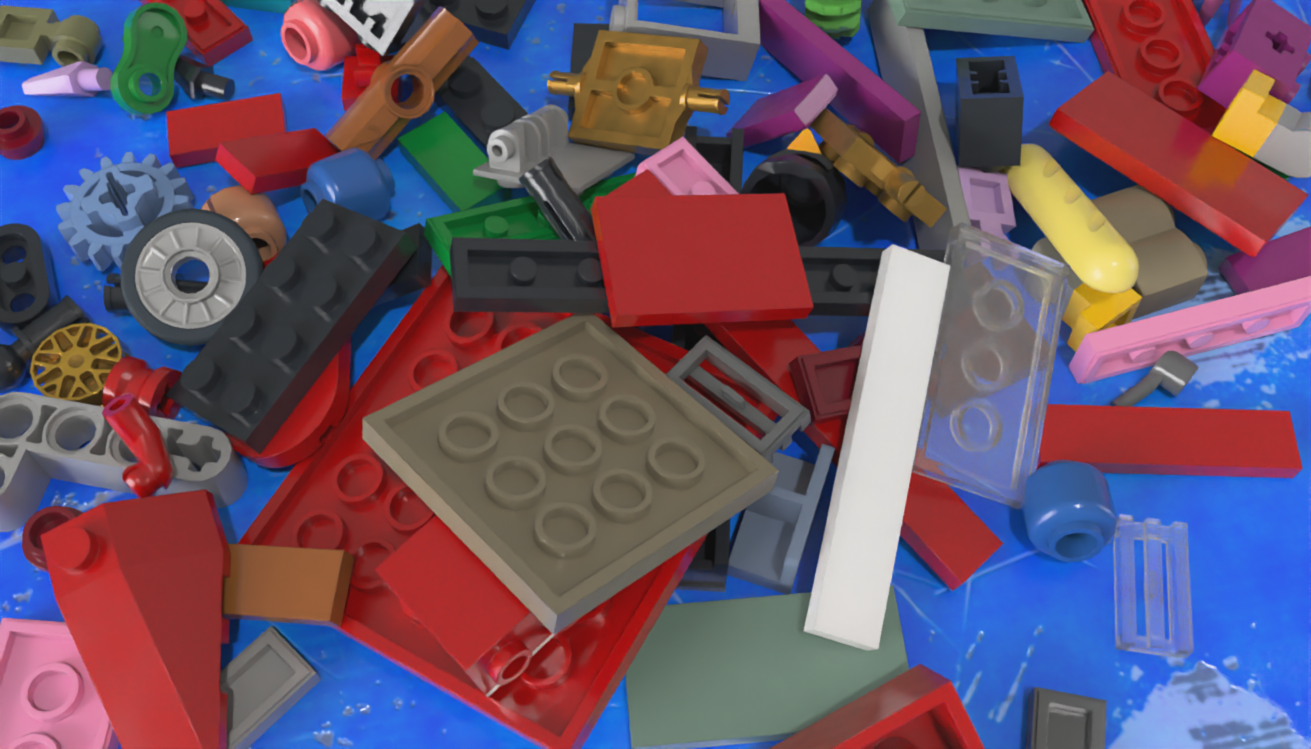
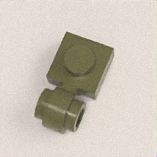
(31, 33)

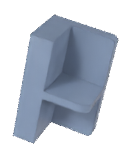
(779, 523)

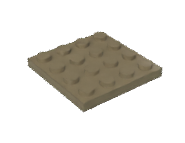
(568, 465)

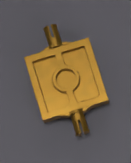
(638, 91)
(866, 166)

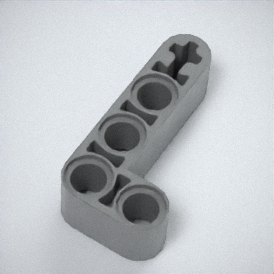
(51, 449)

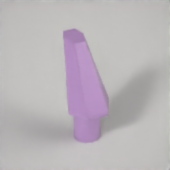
(73, 80)

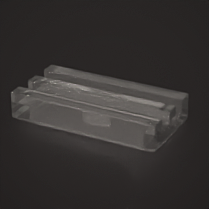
(1178, 587)

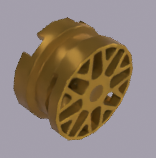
(76, 363)

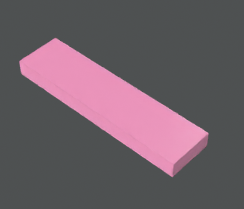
(1192, 330)

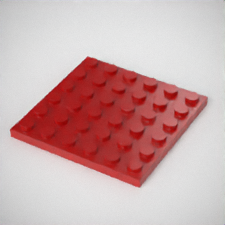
(359, 505)

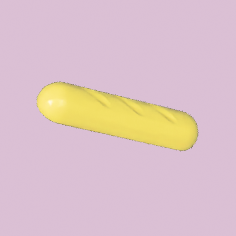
(1072, 222)

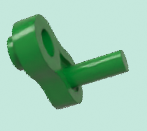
(152, 45)

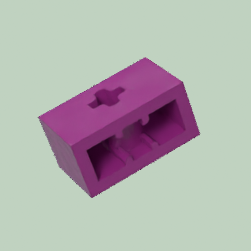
(1263, 40)

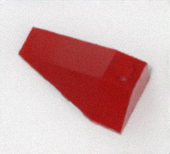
(147, 614)

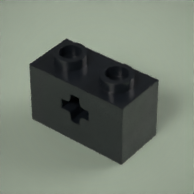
(988, 112)

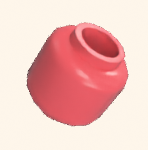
(317, 36)

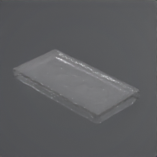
(991, 366)

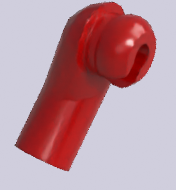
(146, 443)

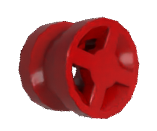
(146, 385)

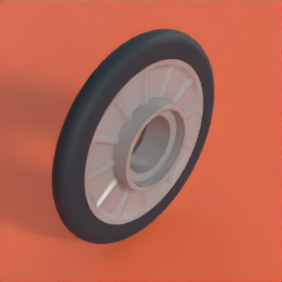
(162, 248)

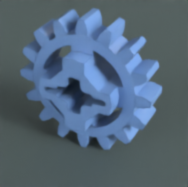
(97, 217)

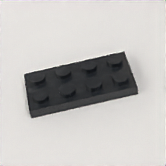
(291, 323)

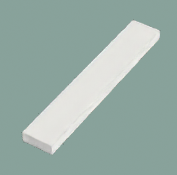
(878, 451)

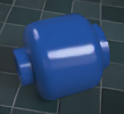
(350, 181)
(1069, 510)

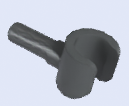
(1170, 372)

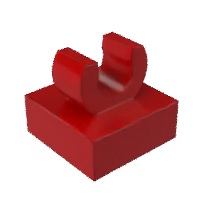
(358, 75)

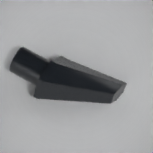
(199, 80)

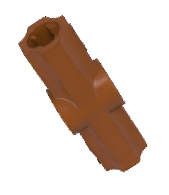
(429, 60)

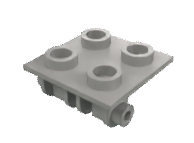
(544, 135)

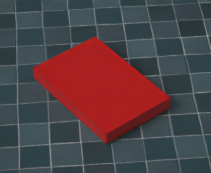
(699, 259)

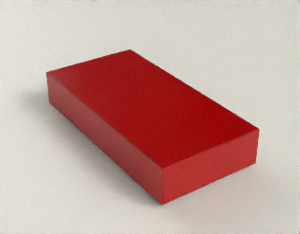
(198, 130)
(274, 159)

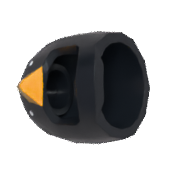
(811, 187)

